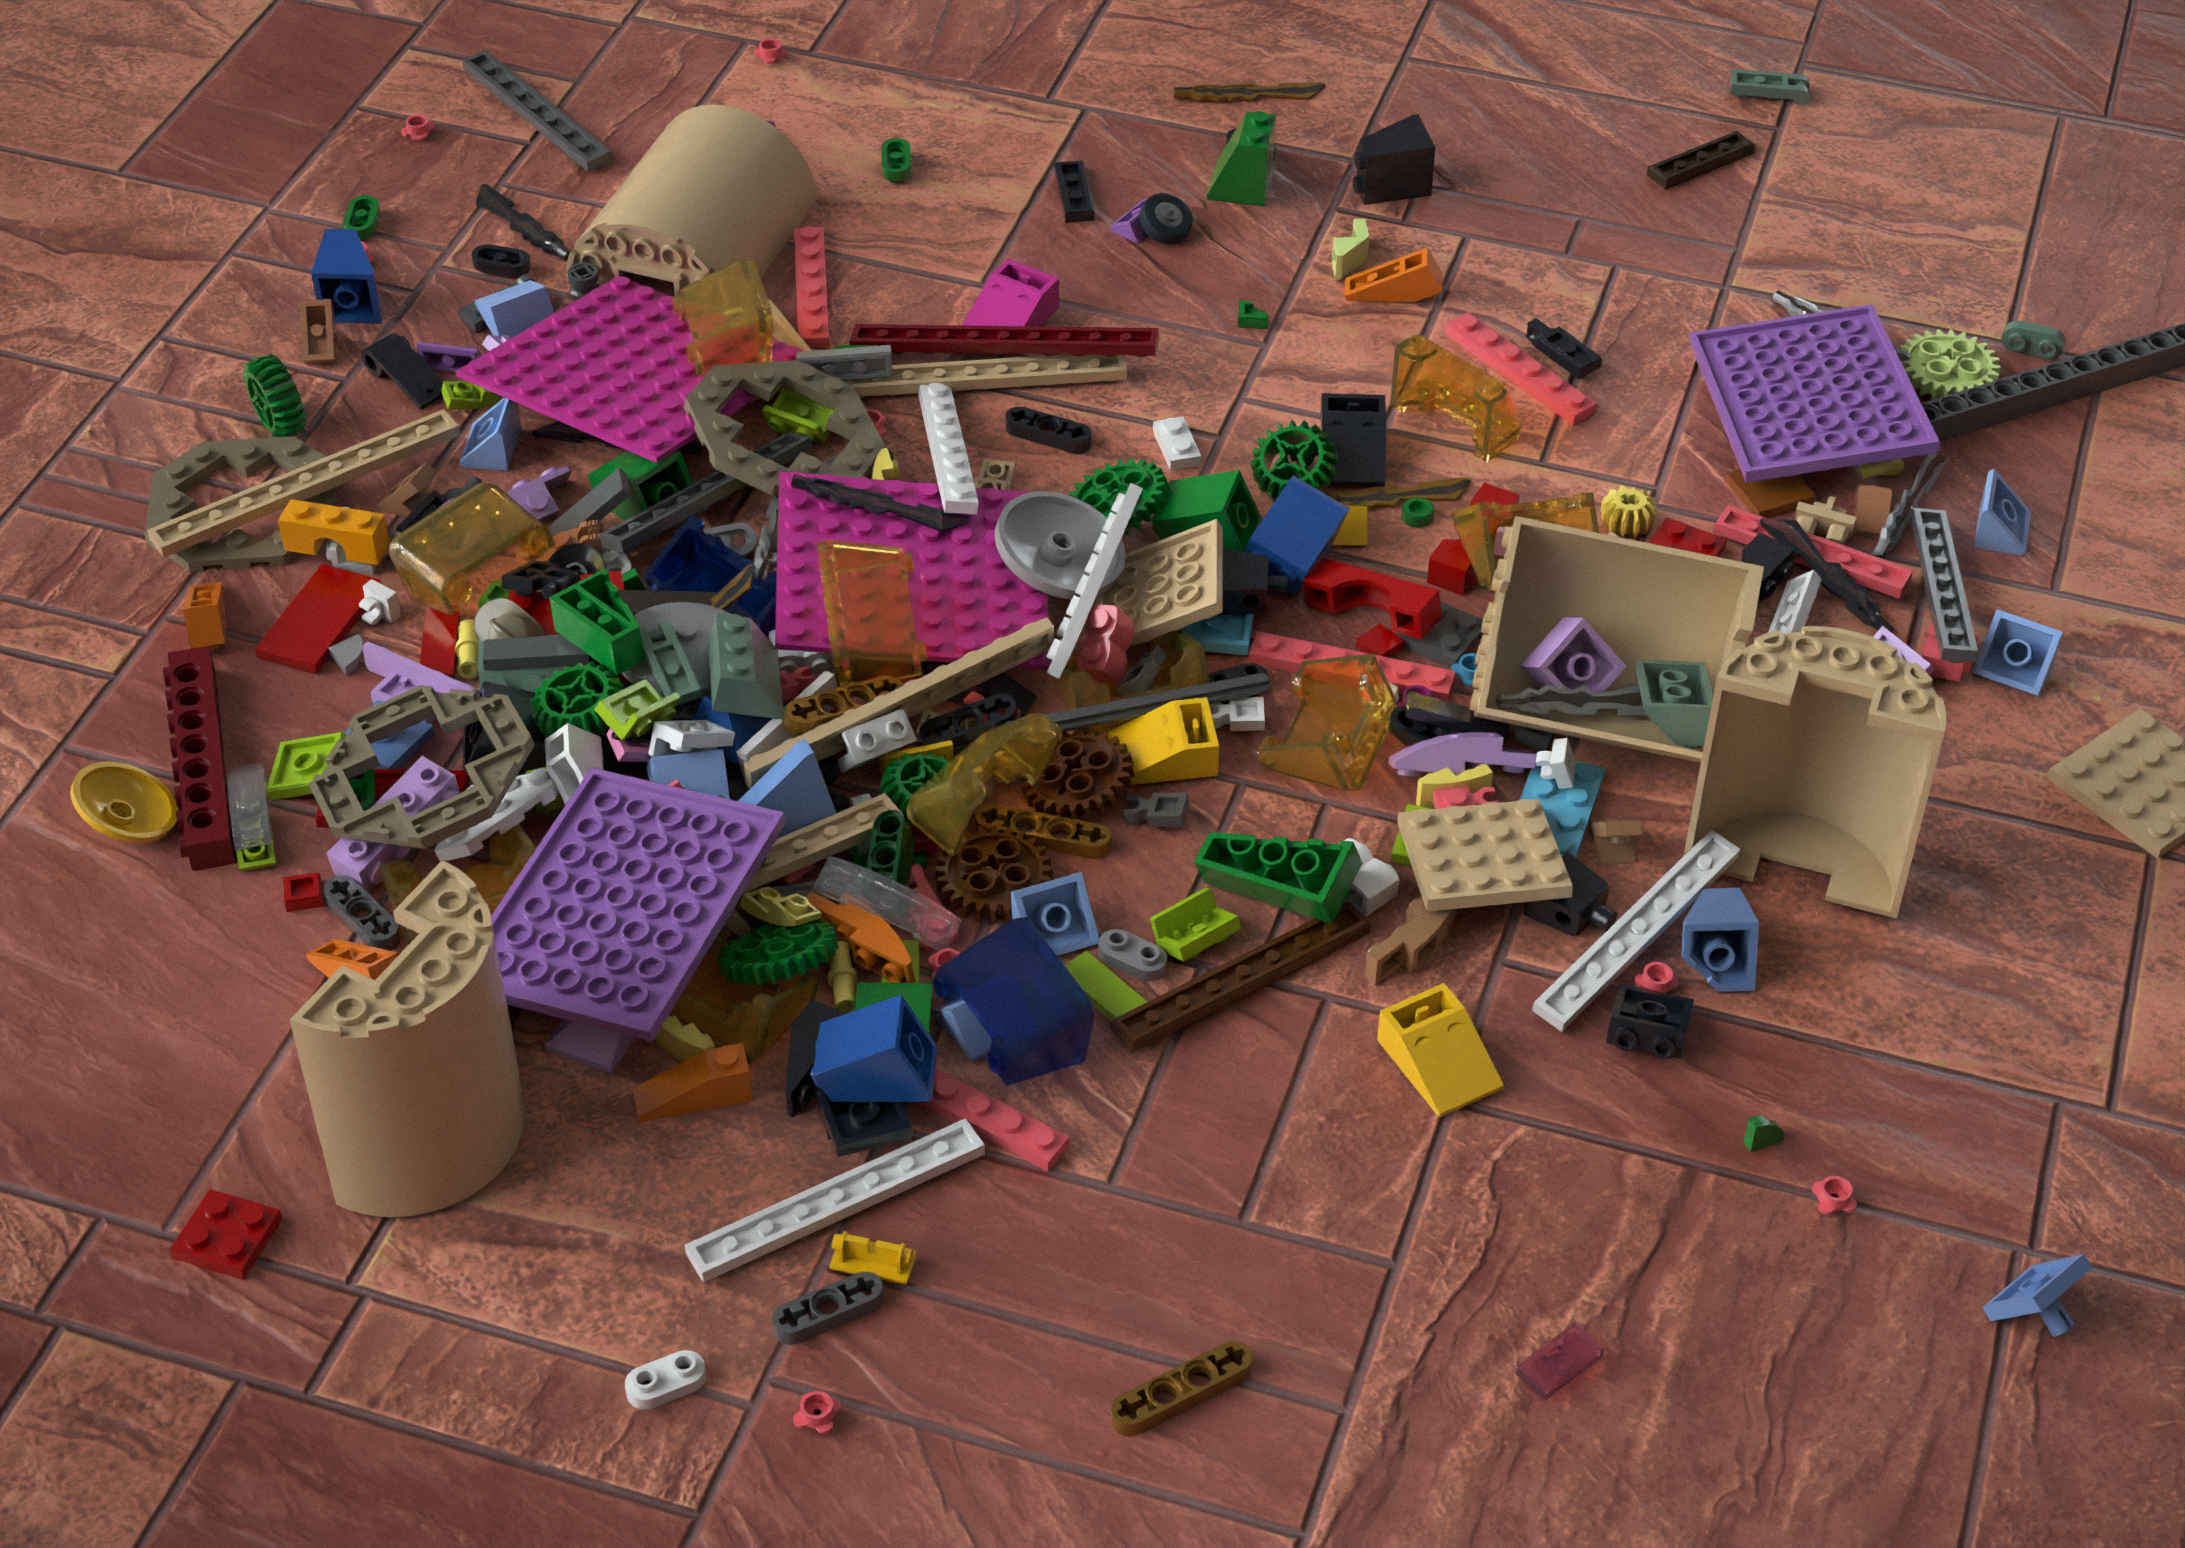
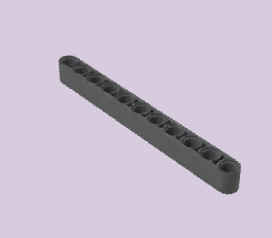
(2057, 383)

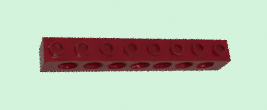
(200, 758)

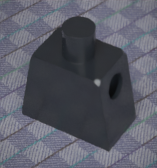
(1248, 583)
(1580, 910)

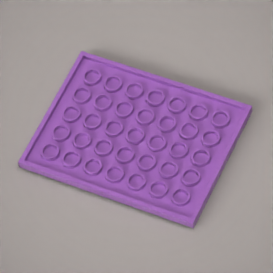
(1812, 393)
(626, 900)

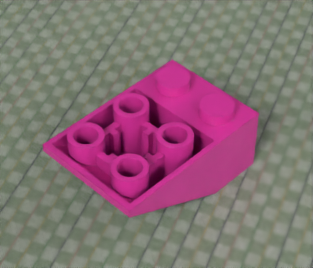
(1015, 297)

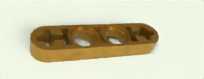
(839, 698)
(1046, 825)
(1186, 1393)

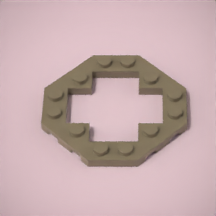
(763, 380)
(245, 457)
(389, 821)

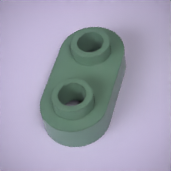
(2033, 339)

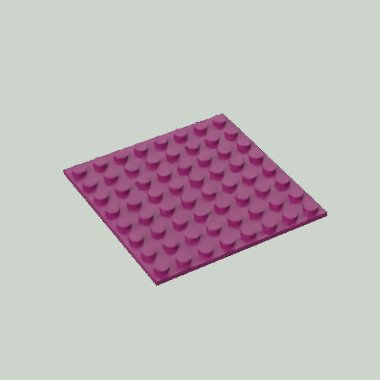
(608, 369)
(959, 582)

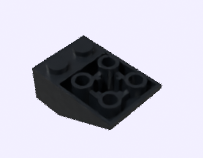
(1359, 435)

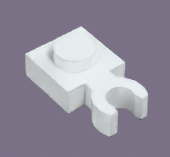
(1240, 713)

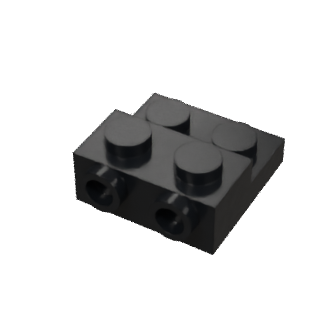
(1649, 1022)
(862, 1124)

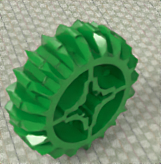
(274, 396)
(1299, 445)
(572, 698)
(907, 776)

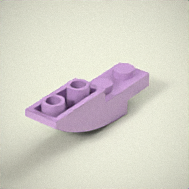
(1456, 750)

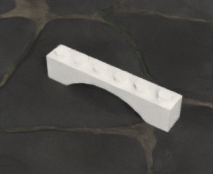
(570, 756)

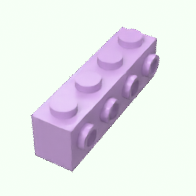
(417, 790)

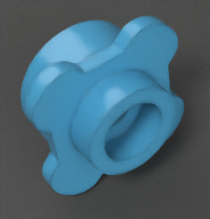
(1465, 668)

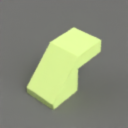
(1350, 251)

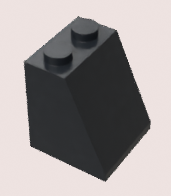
(1395, 163)
(477, 743)

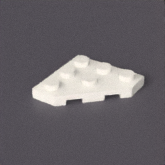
(520, 798)

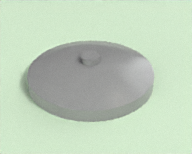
(1050, 540)
(693, 629)

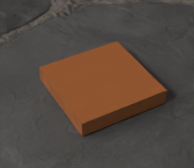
(1771, 495)

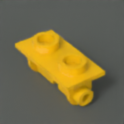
(885, 1259)

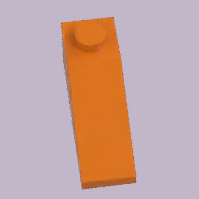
(1399, 280)
(205, 615)
(358, 957)
(700, 1083)

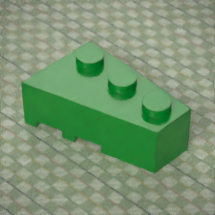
(599, 622)

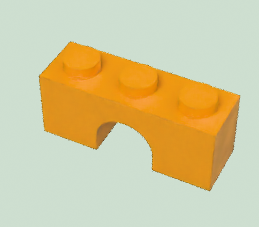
(359, 532)

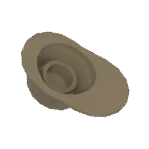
(505, 619)

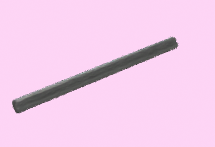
(1138, 706)

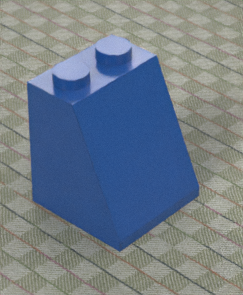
(346, 278)
(1297, 532)
(875, 1055)

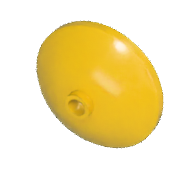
(124, 802)

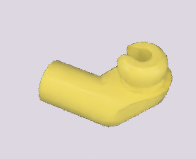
(1882, 468)

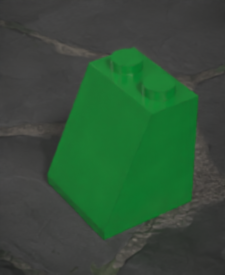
(1246, 162)
(647, 480)
(1209, 498)

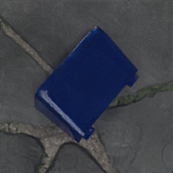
(706, 565)
(1022, 1000)

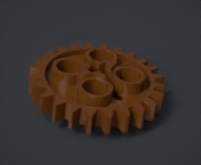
(1082, 776)
(989, 870)

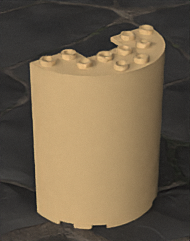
(701, 199)
(1636, 597)
(1821, 761)
(417, 1067)

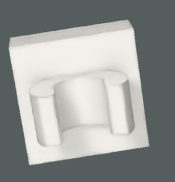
(380, 603)
(1558, 763)

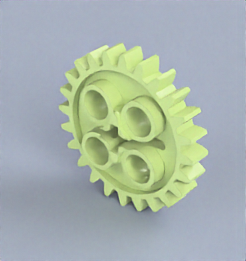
(1948, 363)

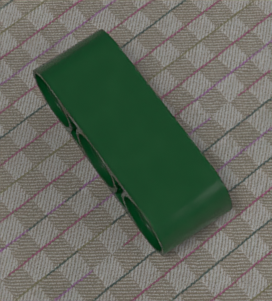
(892, 847)

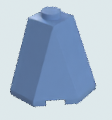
(793, 788)
(1722, 939)

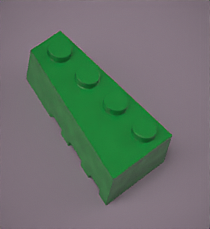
(1284, 873)

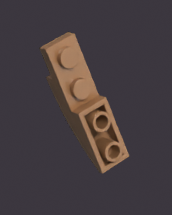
(1410, 943)

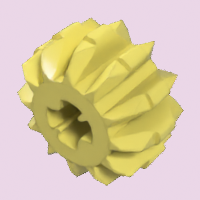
(1628, 511)

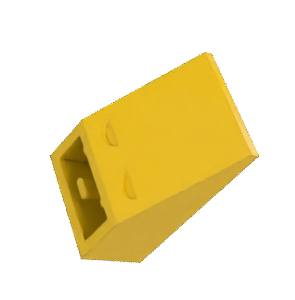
(1172, 742)
(1438, 1049)

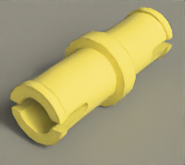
(467, 650)
(842, 979)

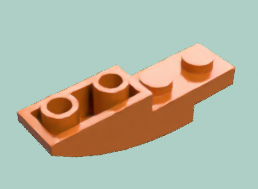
(871, 939)

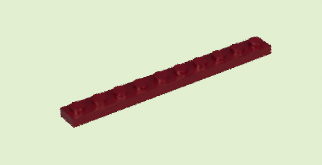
(1009, 339)

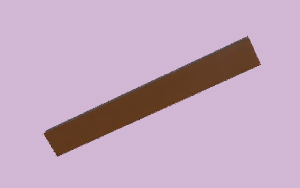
(1238, 978)

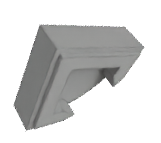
(347, 653)

